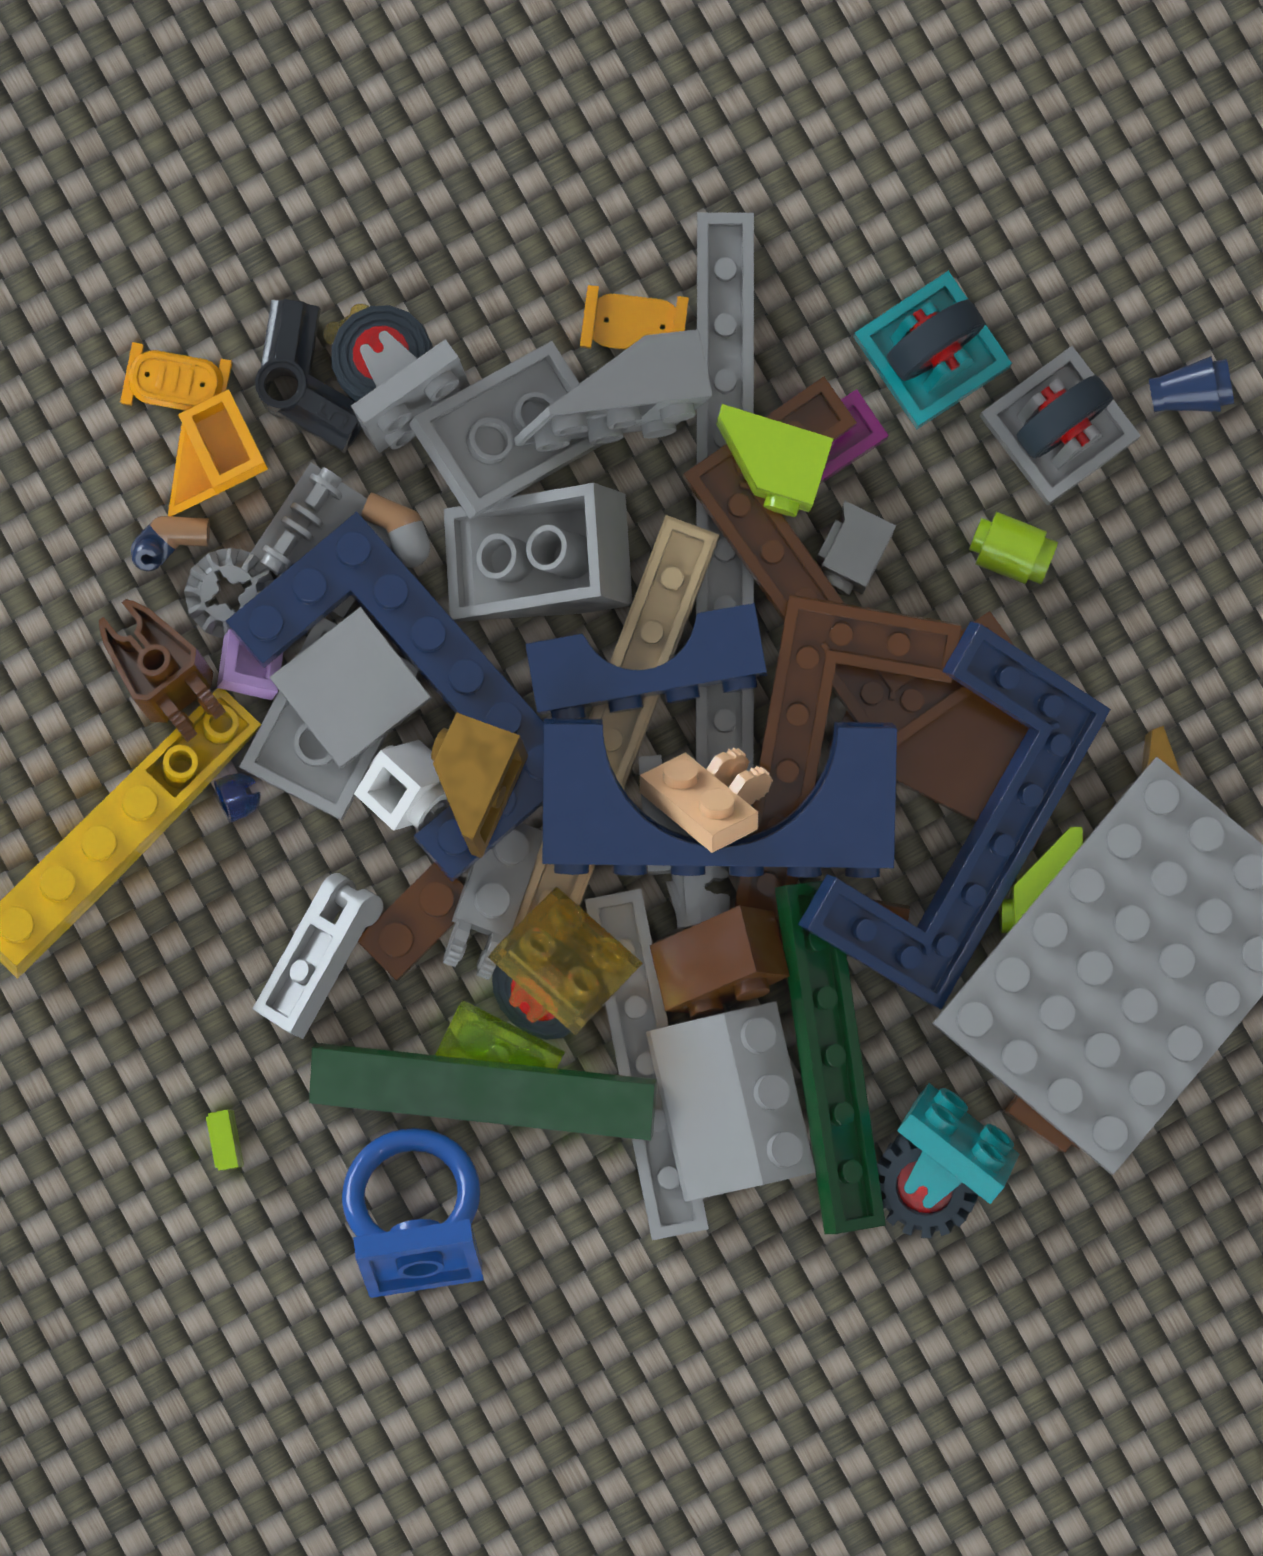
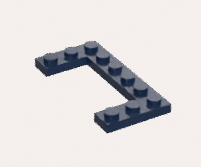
(362, 566)
(1060, 731)

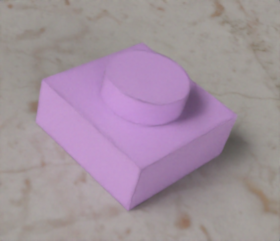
(243, 673)

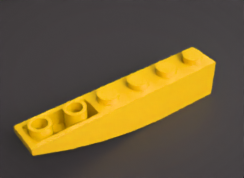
(118, 833)

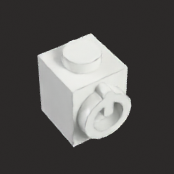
(403, 786)

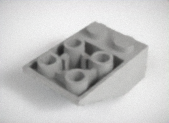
(639, 390)

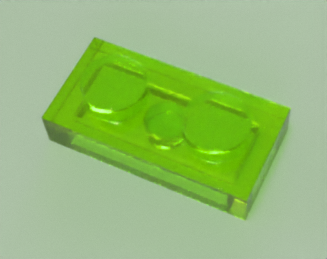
(487, 1038)

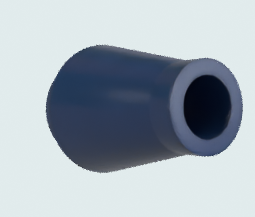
(1193, 388)

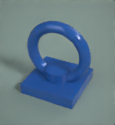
(417, 1251)

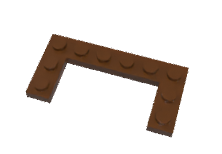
(785, 567)
(811, 644)

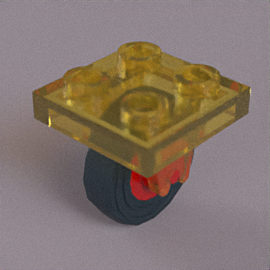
(558, 969)

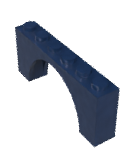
(838, 825)

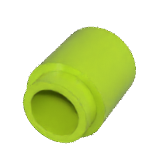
(1013, 548)

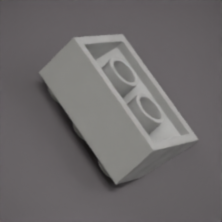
(730, 1101)

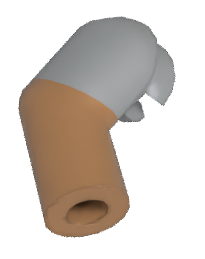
(403, 527)

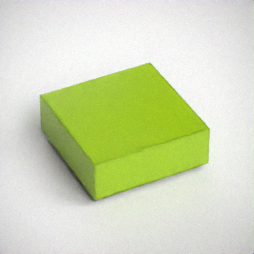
(224, 1140)

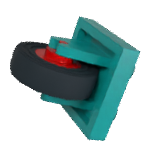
(932, 350)

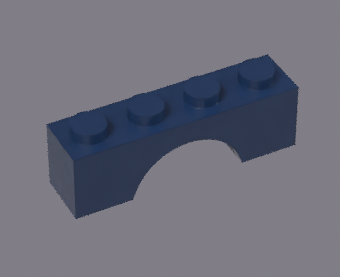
(721, 650)

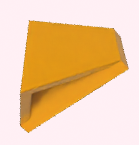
(212, 452)

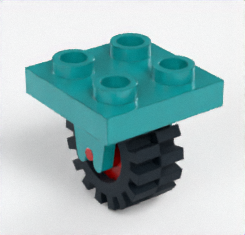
(942, 1164)

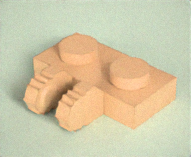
(701, 798)

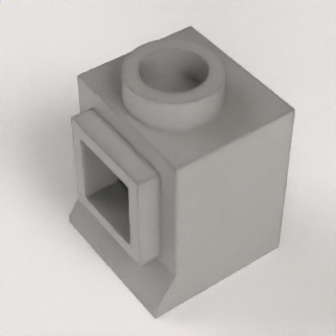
(854, 549)

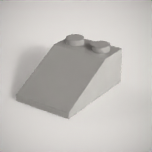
(540, 555)

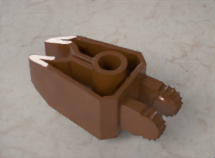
(164, 673)

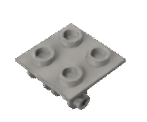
(308, 516)

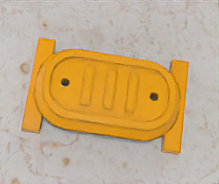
(628, 318)
(173, 378)

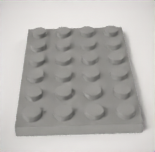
(1123, 969)

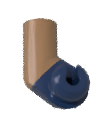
(164, 536)

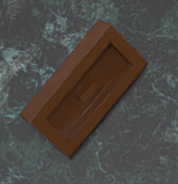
(413, 922)

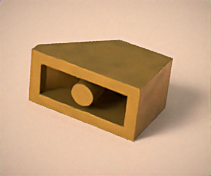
(478, 774)

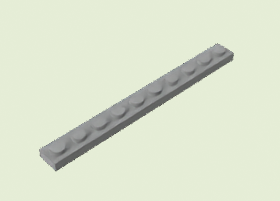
(727, 341)

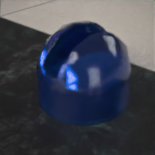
(234, 798)

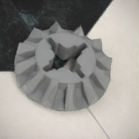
(203, 585)

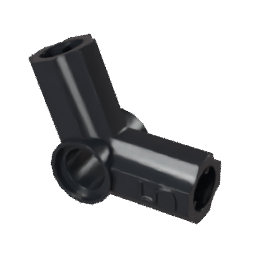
(290, 353)

